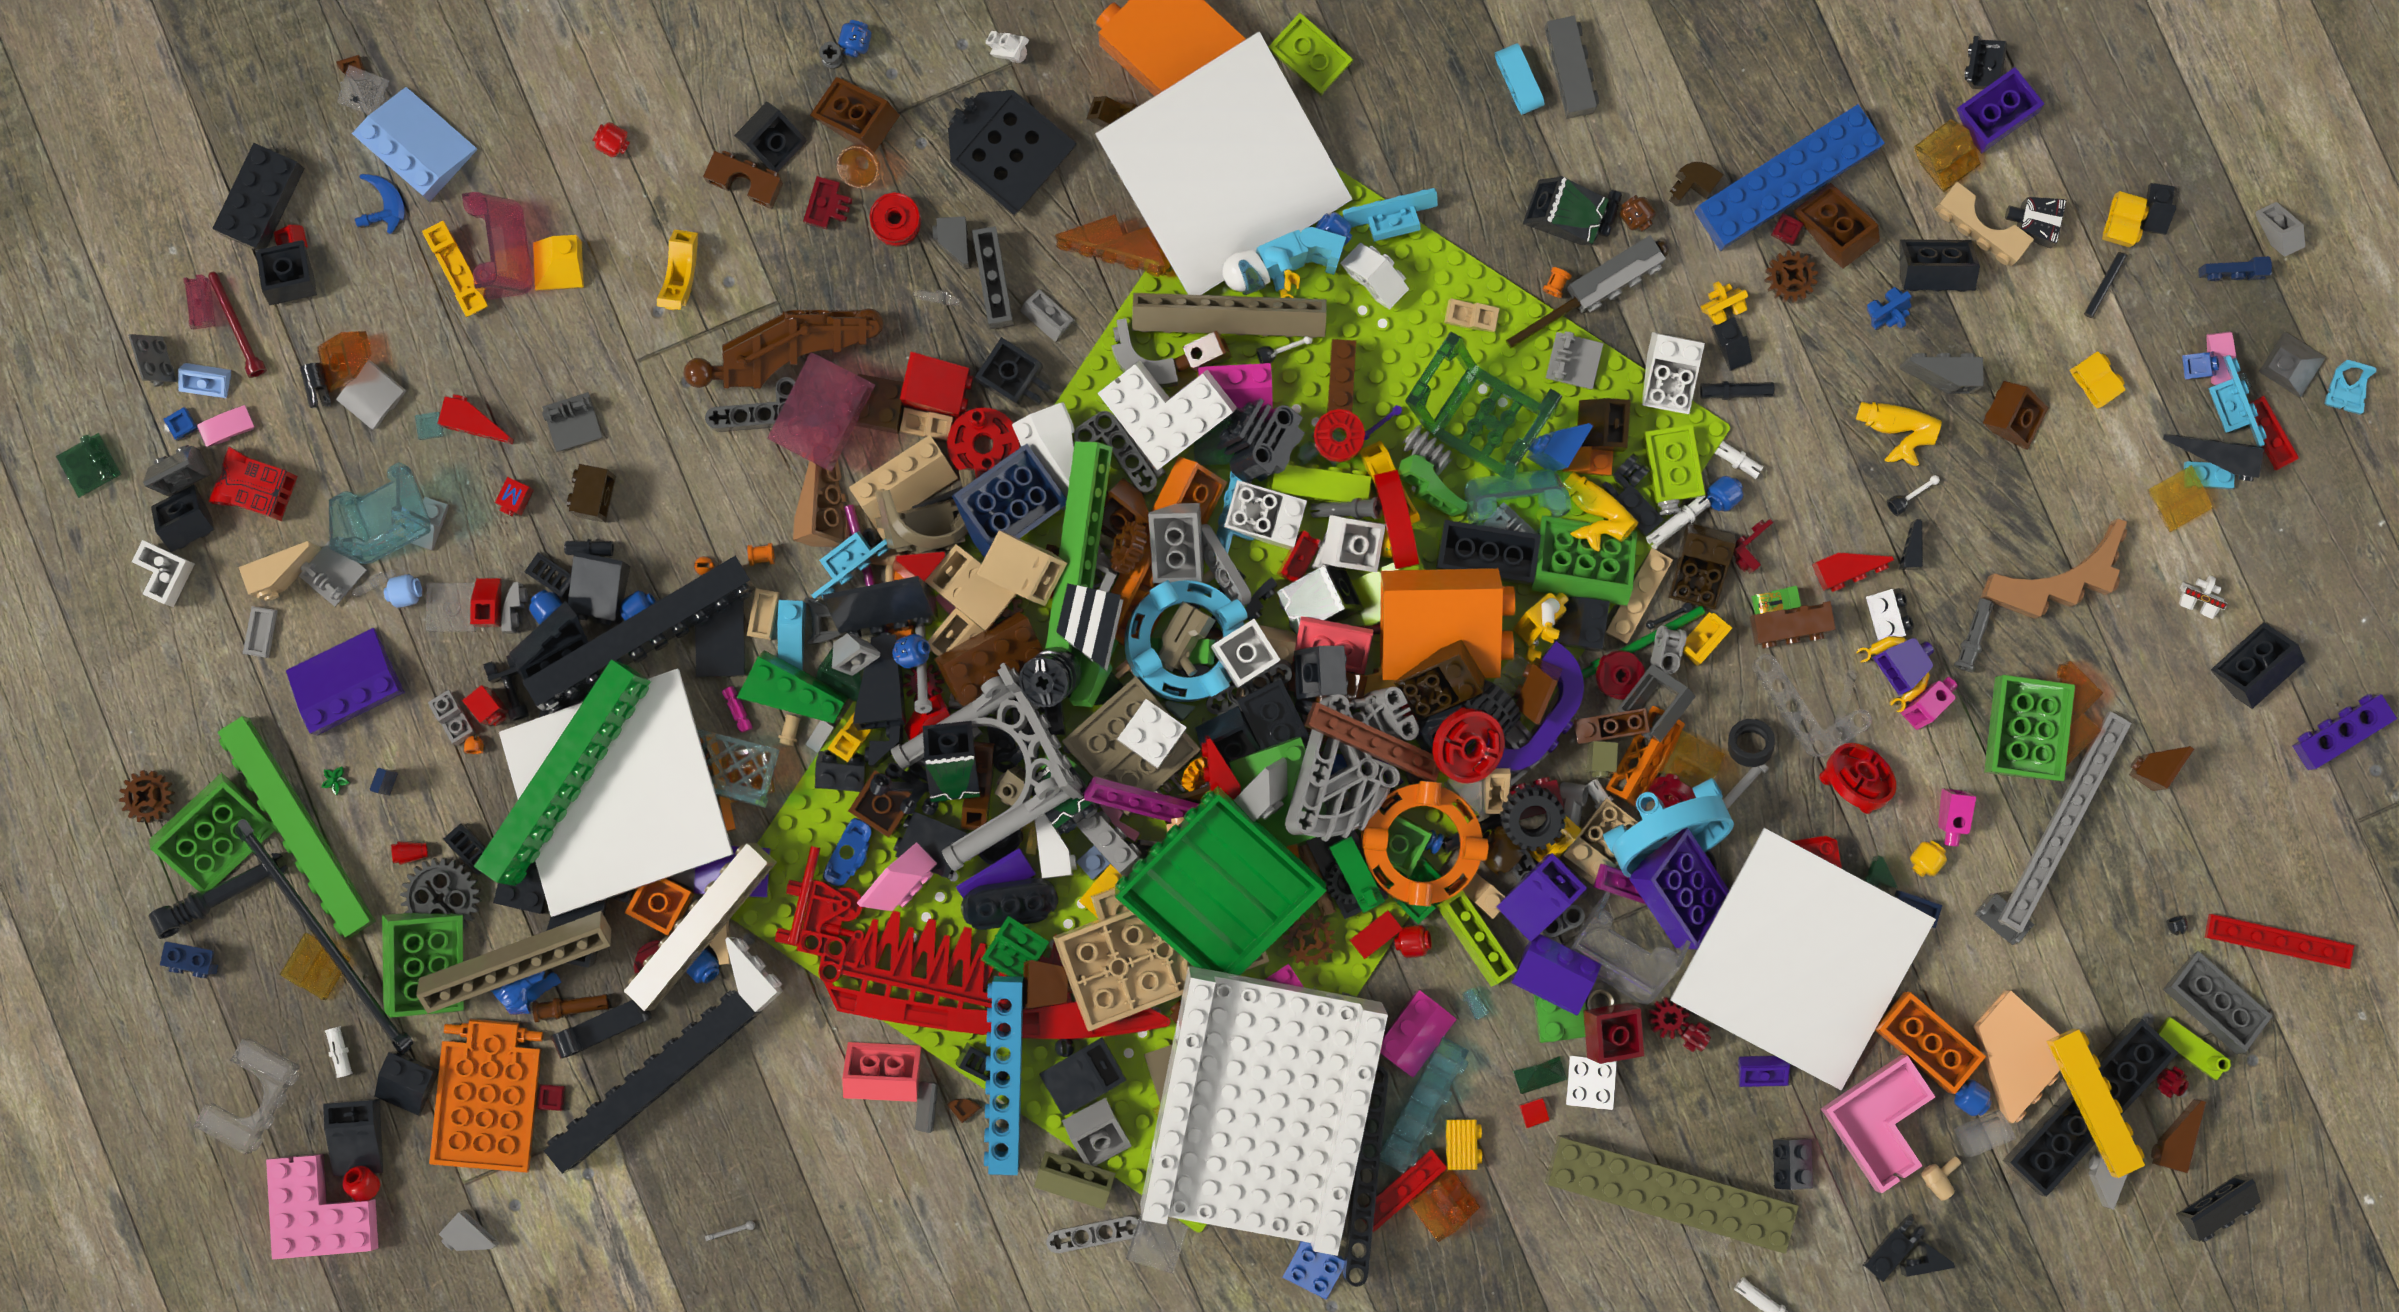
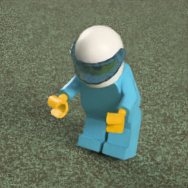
(1252, 270)

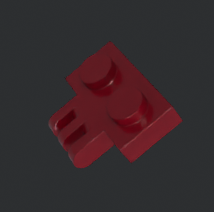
(825, 203)

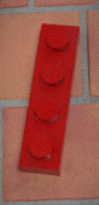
(1406, 1187)

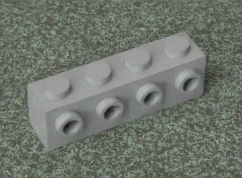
(1110, 842)

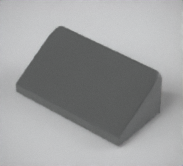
(926, 1106)

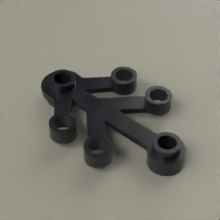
(882, 784)

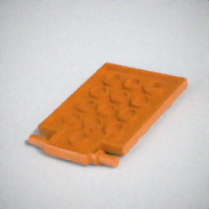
(486, 1097)

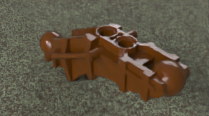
(767, 347)

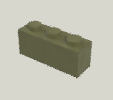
(1074, 1180)

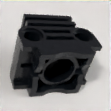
(1260, 440)

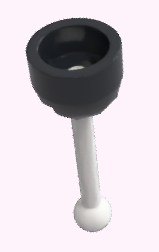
(1268, 354)
(1898, 503)

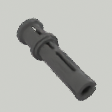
(1356, 508)
(1972, 645)

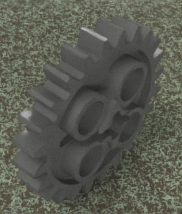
(456, 883)

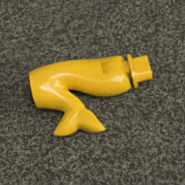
(1897, 419)
(1600, 503)

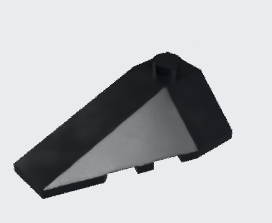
(2233, 457)

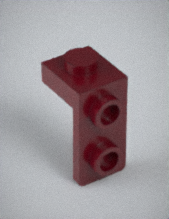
(1745, 559)

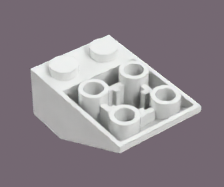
(1671, 372)
(1265, 515)
(752, 980)

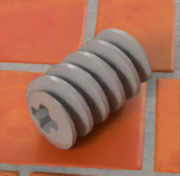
(1426, 448)

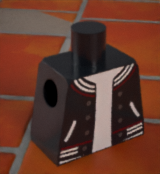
(2039, 219)

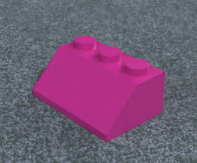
(1244, 382)
(1416, 1033)

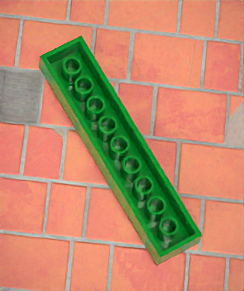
(563, 774)

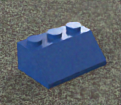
(1558, 448)

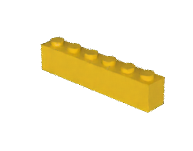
(2096, 1103)

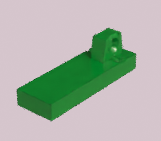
(1356, 874)

